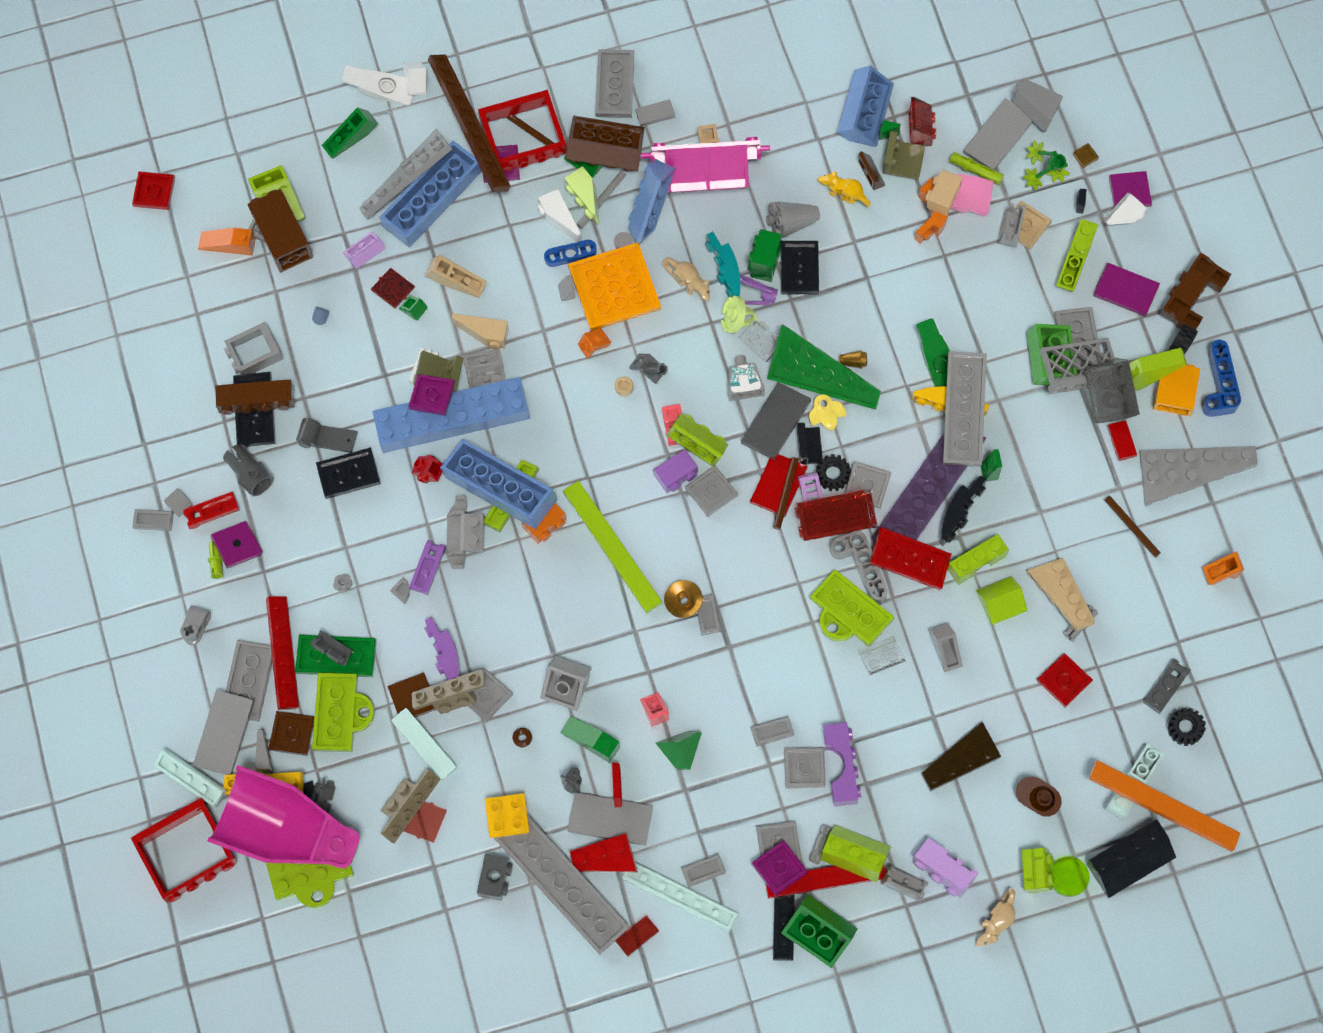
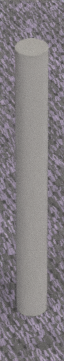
(602, 198)

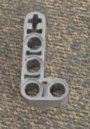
(864, 569)

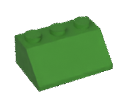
(1046, 336)

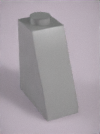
(1037, 102)

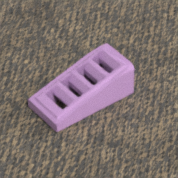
(811, 476)

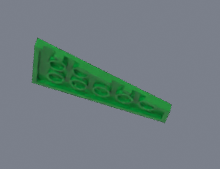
(810, 368)

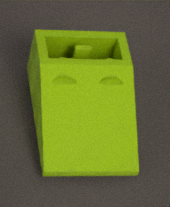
(274, 180)

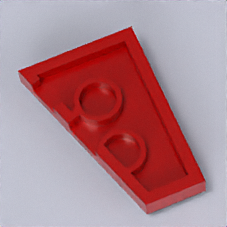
(605, 856)

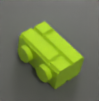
(1037, 870)

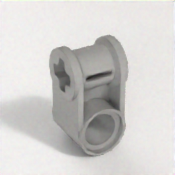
(196, 622)

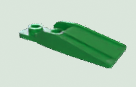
(934, 352)

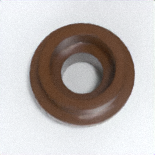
(522, 731)

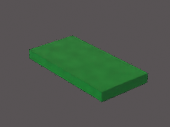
(314, 662)

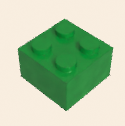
(764, 255)

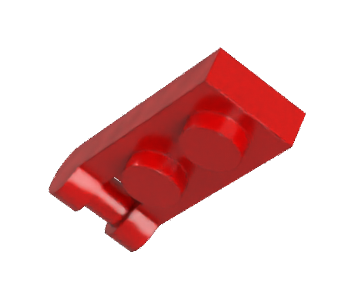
(211, 510)

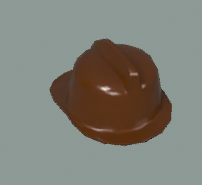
(1038, 796)

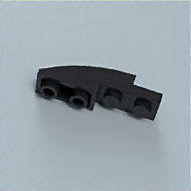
(956, 514)

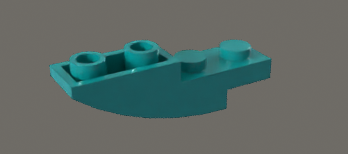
(727, 265)

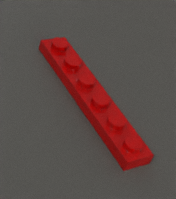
(282, 653)

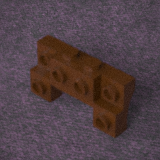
(1192, 284)

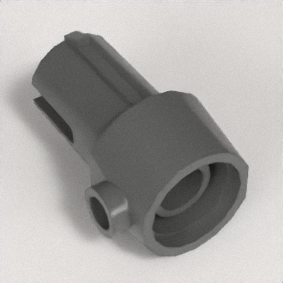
(252, 474)

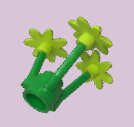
(1056, 163)

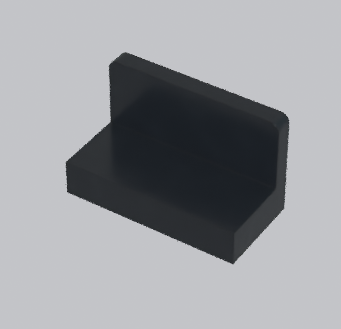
(809, 444)

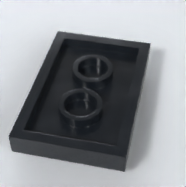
(800, 267)
(348, 473)

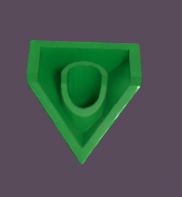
(680, 749)

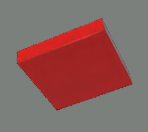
(153, 190)
(1064, 680)

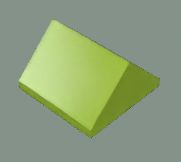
(1002, 600)

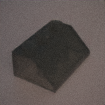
(1112, 390)

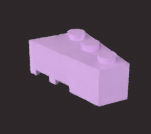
(944, 868)

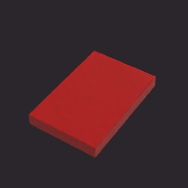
(771, 485)

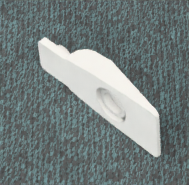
(378, 84)

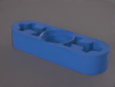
(573, 246)

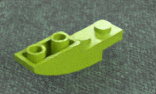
(1077, 255)

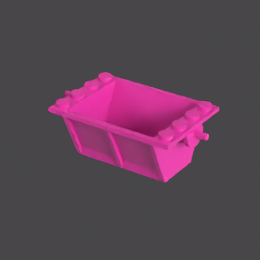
(708, 164)

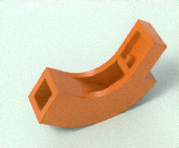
(935, 223)

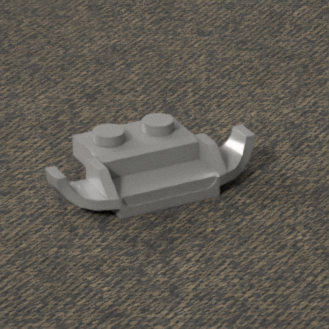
(464, 533)

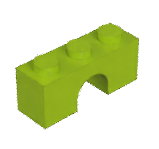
(969, 563)

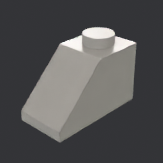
(946, 647)

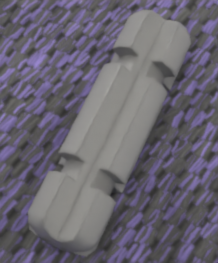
(820, 844)

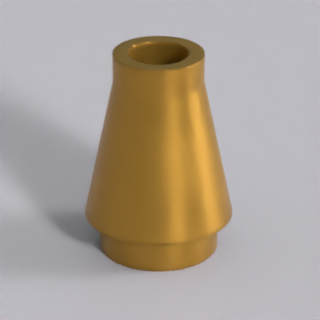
(854, 359)

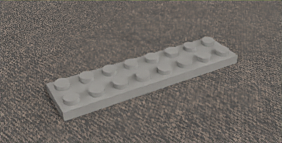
(565, 887)

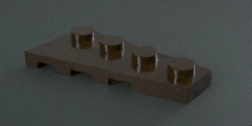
(963, 758)

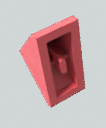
(655, 709)

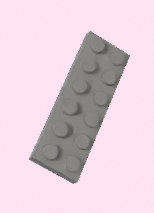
(964, 408)

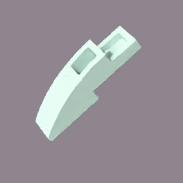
(1140, 771)

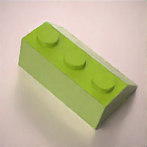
(697, 439)
(855, 853)

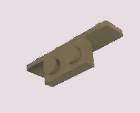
(450, 693)
(405, 804)

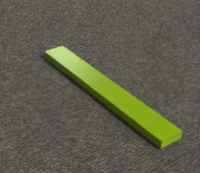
(612, 547)

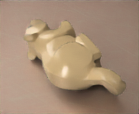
(687, 274)
(1002, 918)

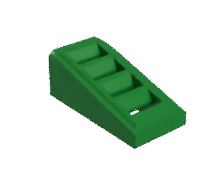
(992, 466)

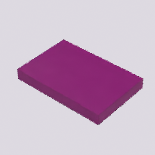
(1126, 289)

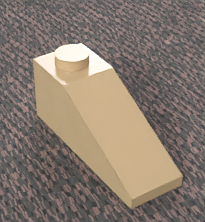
(454, 276)
(486, 330)

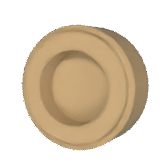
(624, 386)

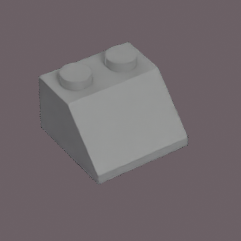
(565, 682)

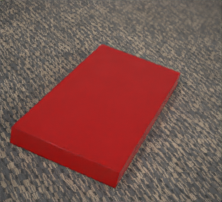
(910, 558)

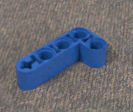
(1222, 376)

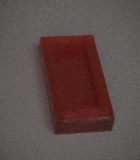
(637, 936)

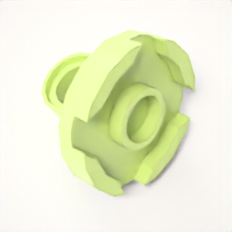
(735, 313)

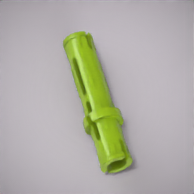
(969, 164)

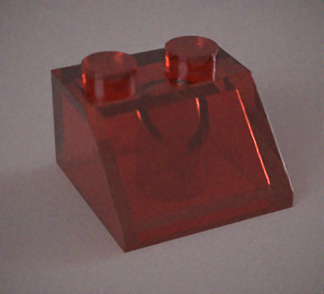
(921, 122)

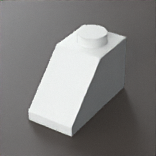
(1126, 211)

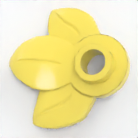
(828, 414)

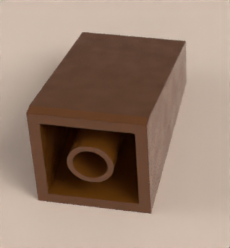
(280, 230)

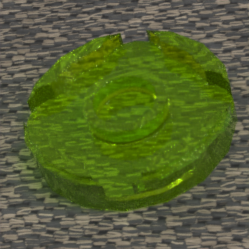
(1070, 876)

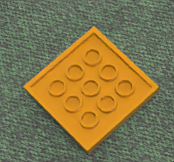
(614, 286)

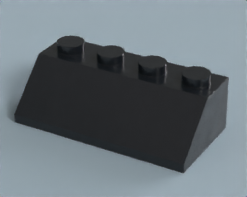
(1132, 858)

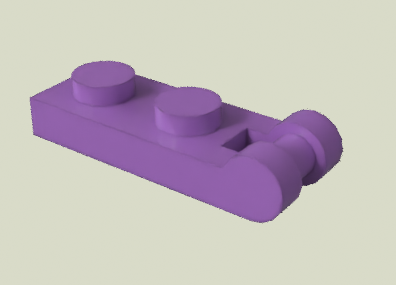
(427, 567)

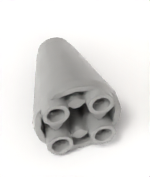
(790, 217)

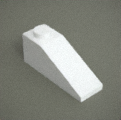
(557, 213)

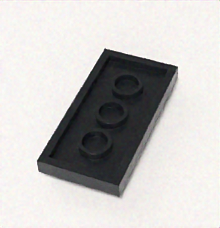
(257, 426)

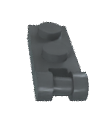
(1166, 687)

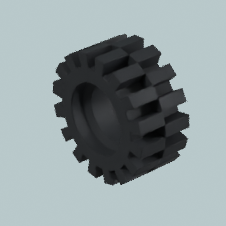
(1184, 338)
(837, 462)
(1181, 737)

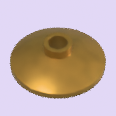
(679, 591)

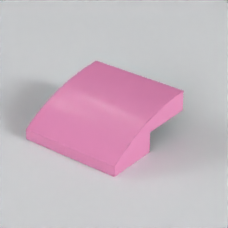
(973, 195)

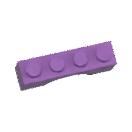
(837, 739)

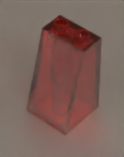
(836, 515)

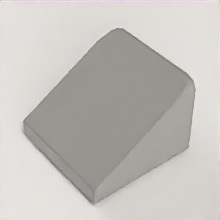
(566, 289)
(177, 502)

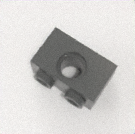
(491, 865)

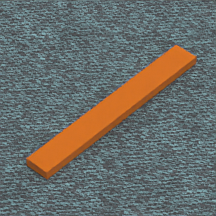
(1164, 806)

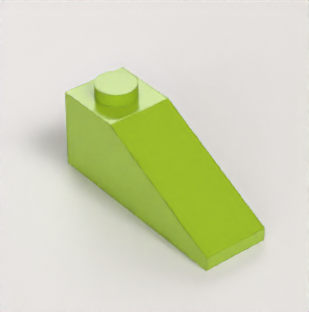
(1156, 366)

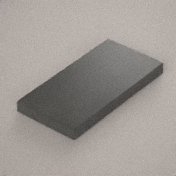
(776, 421)

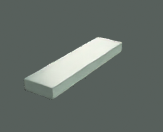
(423, 744)
(190, 777)

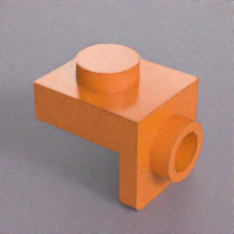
(593, 341)

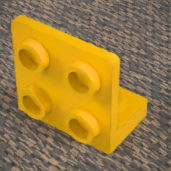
(507, 815)

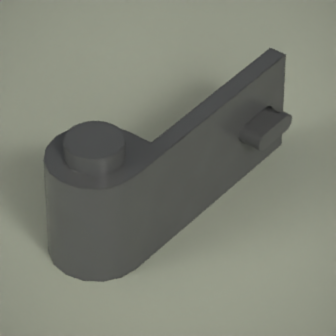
(315, 435)

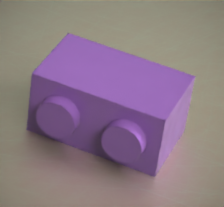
(676, 471)

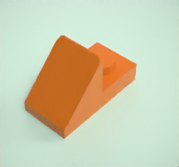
(1224, 568)

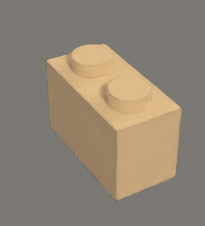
(944, 192)

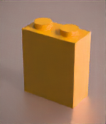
(1177, 391)

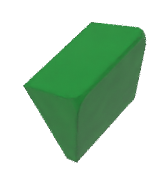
(887, 127)
(413, 307)

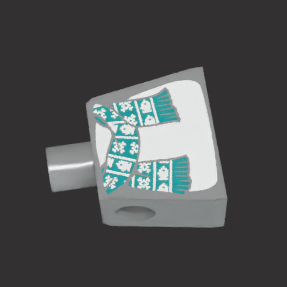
(744, 380)

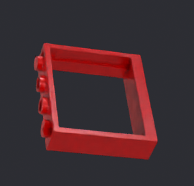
(518, 106)
(163, 827)

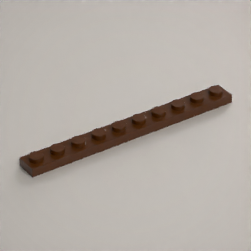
(469, 123)

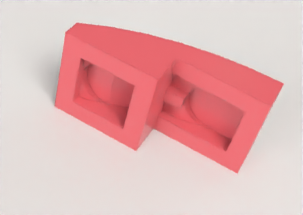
(670, 414)

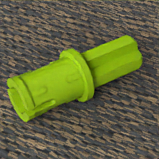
(215, 562)

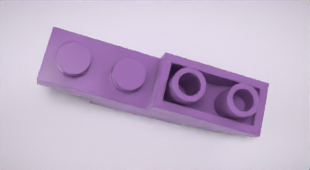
(447, 661)

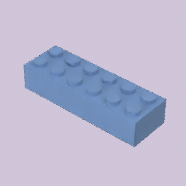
(430, 195)
(499, 483)

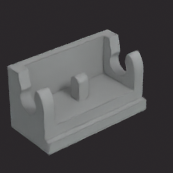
(1012, 225)
(904, 883)

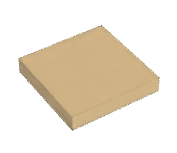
(1032, 227)

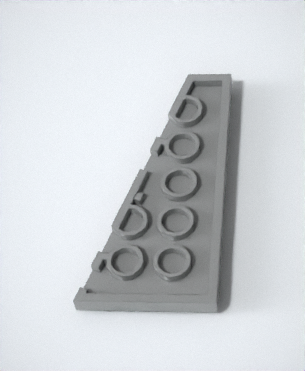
(424, 157)
(1182, 470)

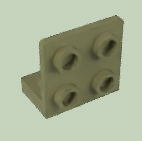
(903, 158)
(439, 367)

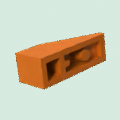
(228, 241)

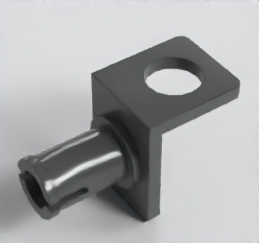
(650, 367)

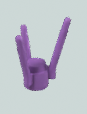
(768, 293)

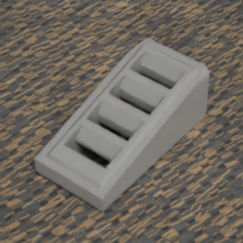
(262, 759)

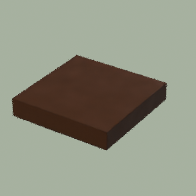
(402, 694)
(291, 733)

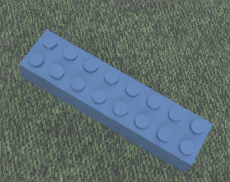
(467, 413)

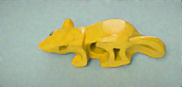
(849, 189)

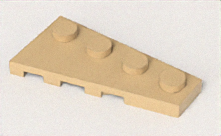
(1062, 590)

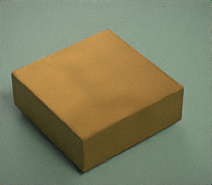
(1085, 155)

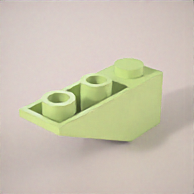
(583, 188)

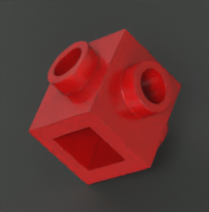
(427, 469)

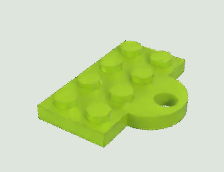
(849, 610)
(338, 712)
(305, 880)

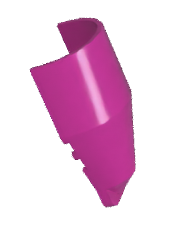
(281, 824)

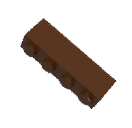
(254, 396)

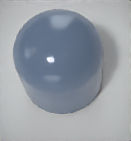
(320, 315)

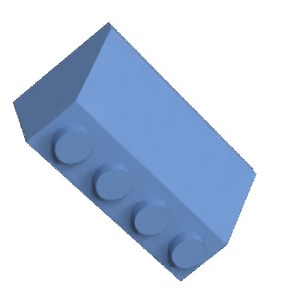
(865, 106)
(650, 199)

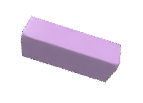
(364, 250)

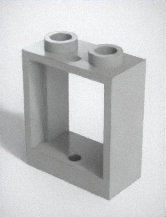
(259, 363)

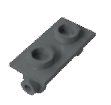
(333, 648)
(572, 780)
(324, 792)

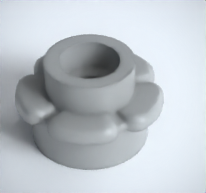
(343, 578)

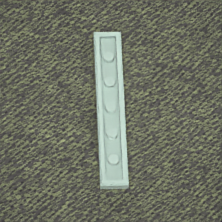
(681, 897)

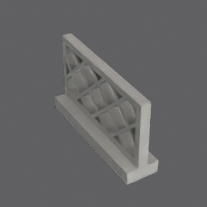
(1073, 382)

